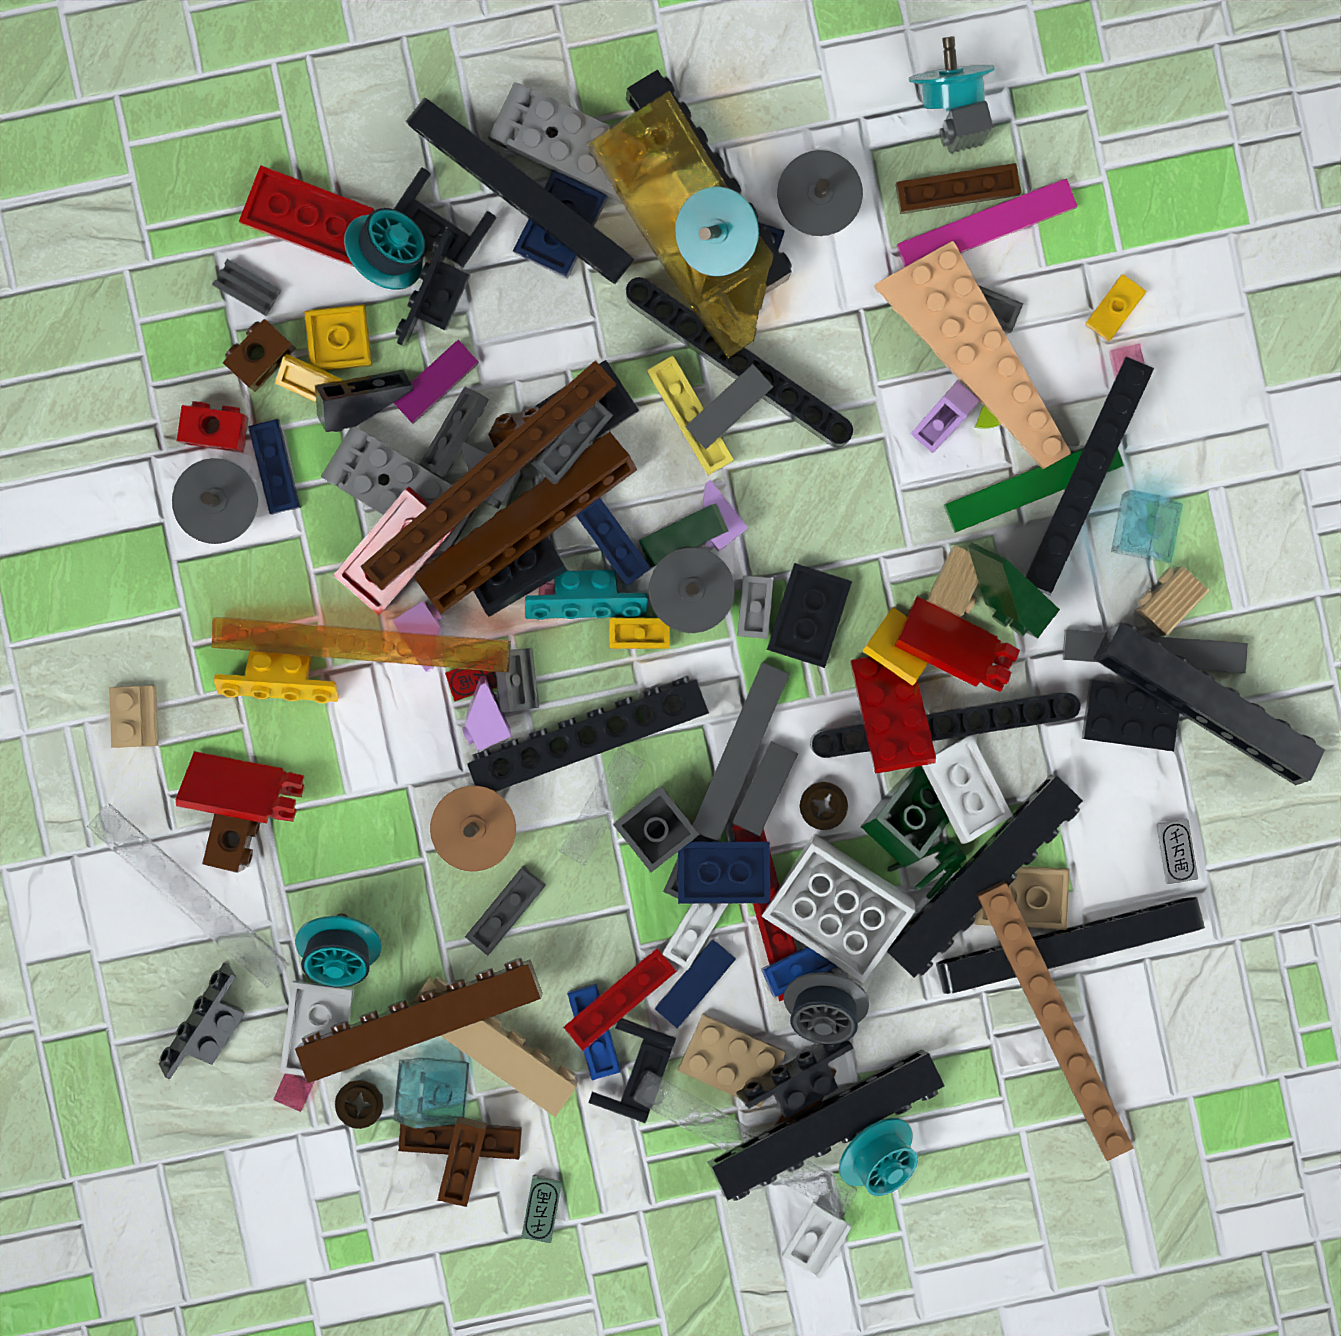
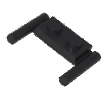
(432, 224)
(651, 1057)

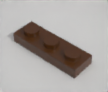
(462, 1161)

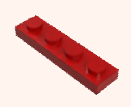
(619, 999)

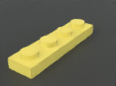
(684, 408)

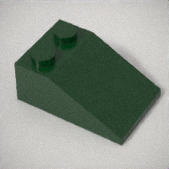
(1011, 594)
(907, 818)

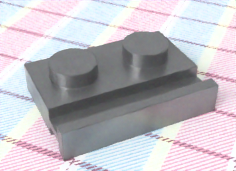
(518, 686)

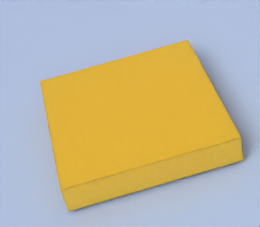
(338, 337)
(883, 649)

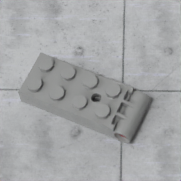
(524, 130)
(362, 463)

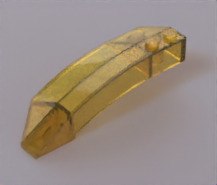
(654, 169)

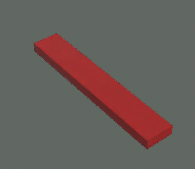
(776, 941)

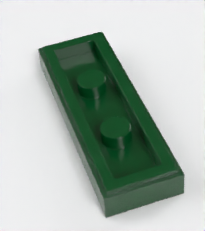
(685, 533)

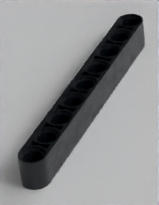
(519, 190)
(697, 342)
(959, 725)
(1076, 943)

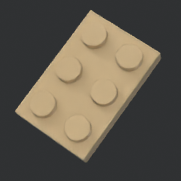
(727, 1056)

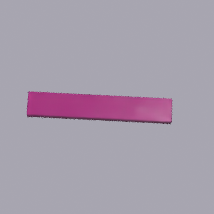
(993, 222)

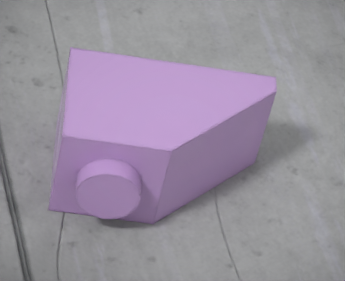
(945, 416)
(731, 518)
(420, 619)
(484, 719)

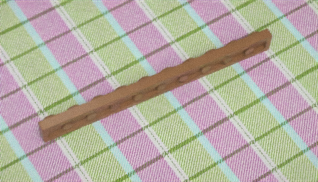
(1055, 1020)

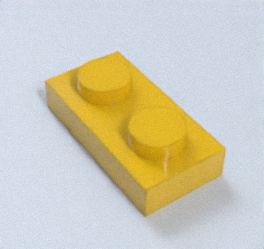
(638, 633)

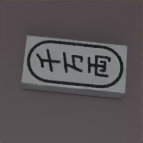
(1177, 851)

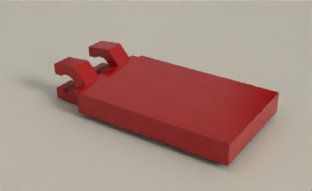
(956, 646)
(239, 789)

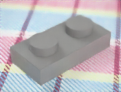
(755, 607)

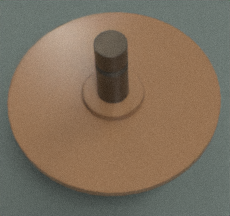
(473, 828)

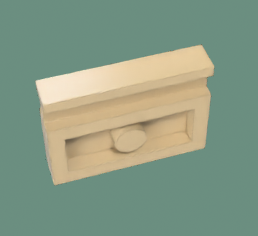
(133, 716)

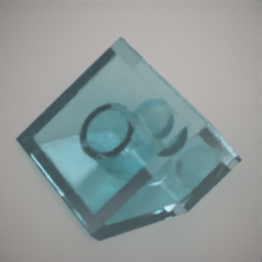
(1146, 526)
(430, 1092)

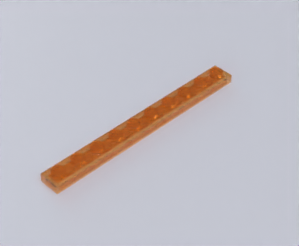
(361, 644)

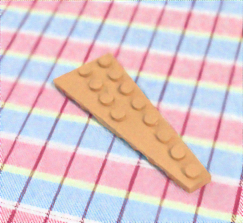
(958, 324)

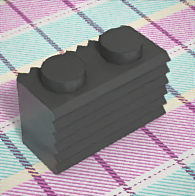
(966, 126)

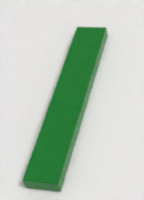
(1015, 492)

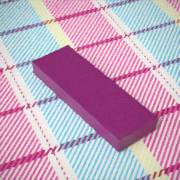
(436, 381)

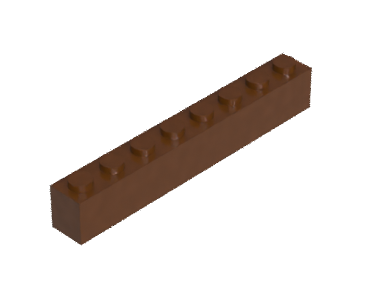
(524, 523)
(418, 1021)

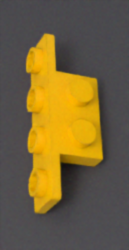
(277, 677)

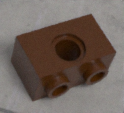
(257, 372)
(220, 852)

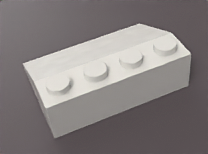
(839, 908)

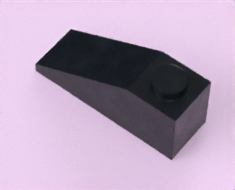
(357, 399)

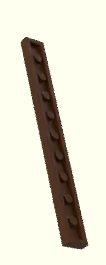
(488, 475)

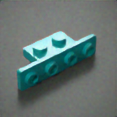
(585, 596)

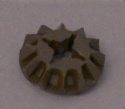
(837, 801)
(348, 1112)

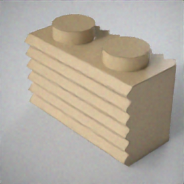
(955, 583)
(1171, 599)

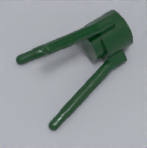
(949, 860)

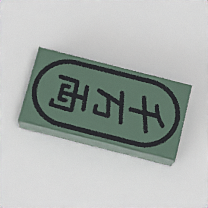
(541, 1209)

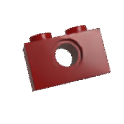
(194, 422)

